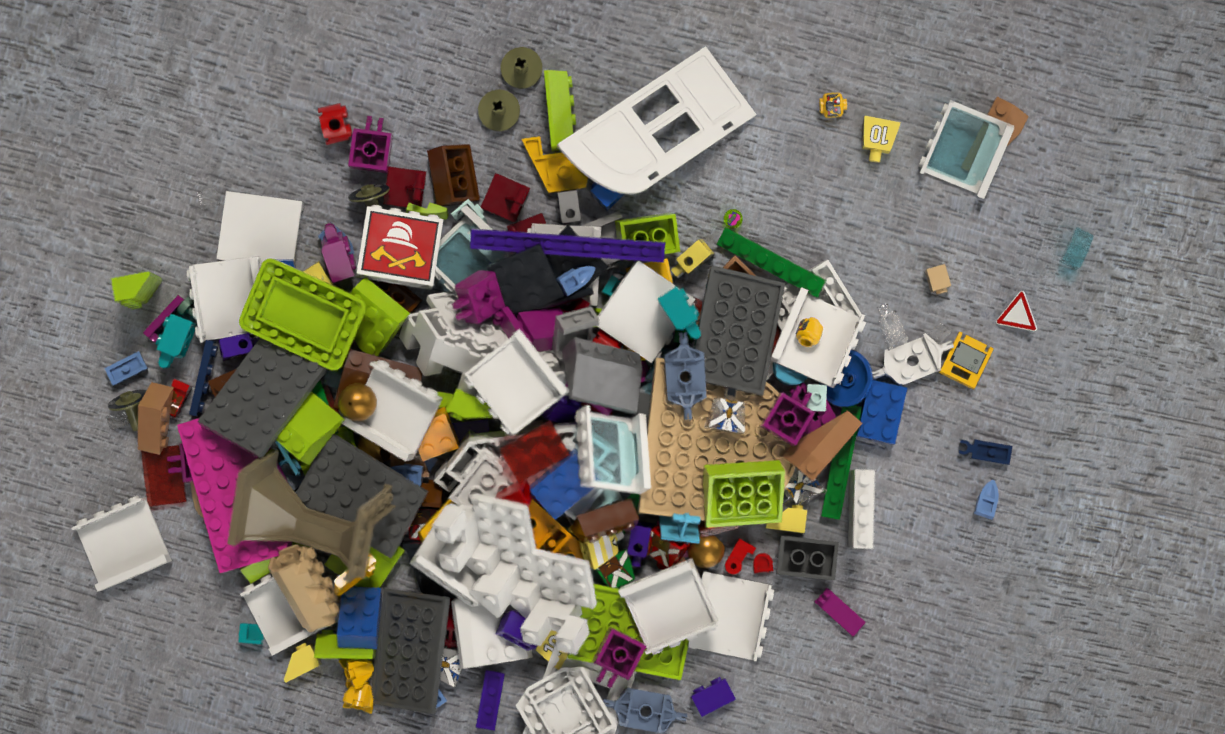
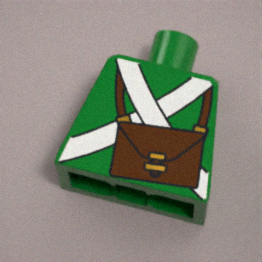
(617, 570)

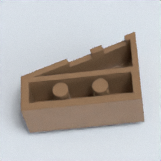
(154, 418)

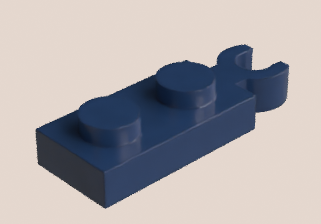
(988, 451)

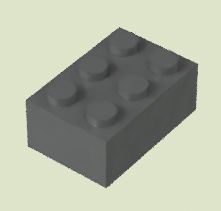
(807, 558)

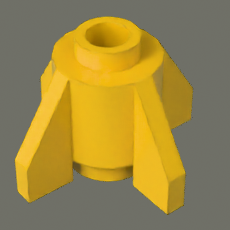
(356, 671)
(359, 699)

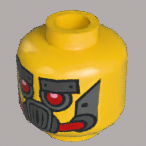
(832, 105)
(809, 332)

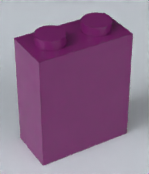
(539, 327)

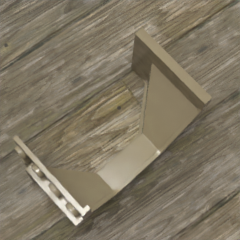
(271, 511)

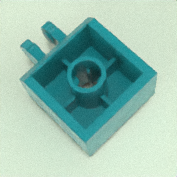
(680, 312)
(174, 340)

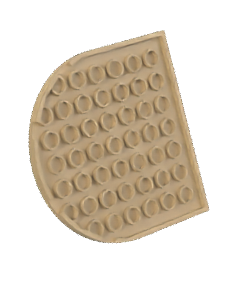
(683, 447)

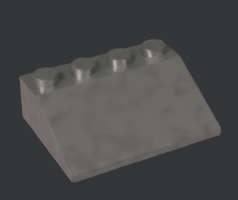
(602, 374)

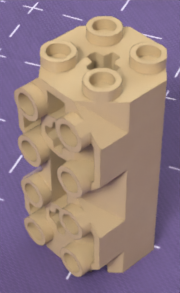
(304, 587)

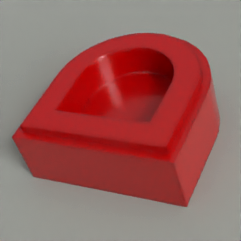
(762, 563)

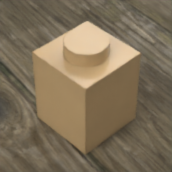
(938, 279)

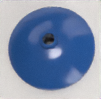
(852, 393)

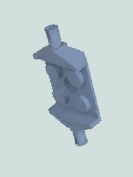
(685, 359)
(632, 700)

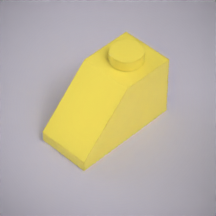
(792, 520)
(301, 662)

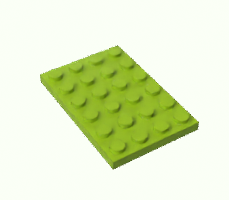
(614, 612)

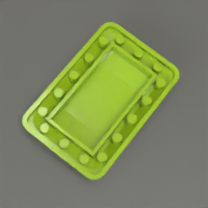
(302, 314)

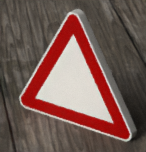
(1018, 314)

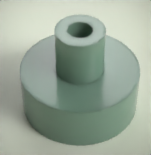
(186, 307)

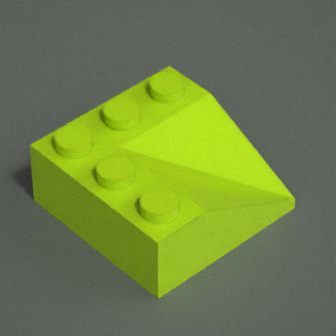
(381, 319)
(383, 567)

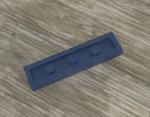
(202, 386)

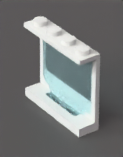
(966, 148)
(456, 258)
(613, 451)

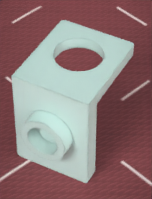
(477, 209)
(818, 398)

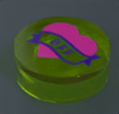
(732, 218)

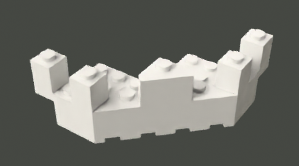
(456, 342)
(485, 472)
(501, 549)

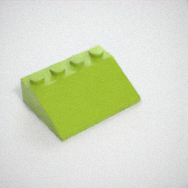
(468, 407)
(310, 428)
(743, 493)

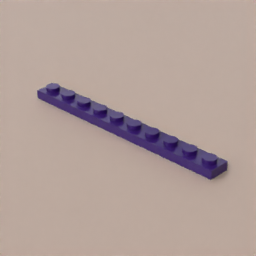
(568, 245)

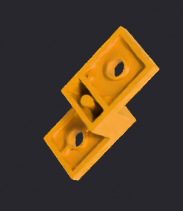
(551, 535)

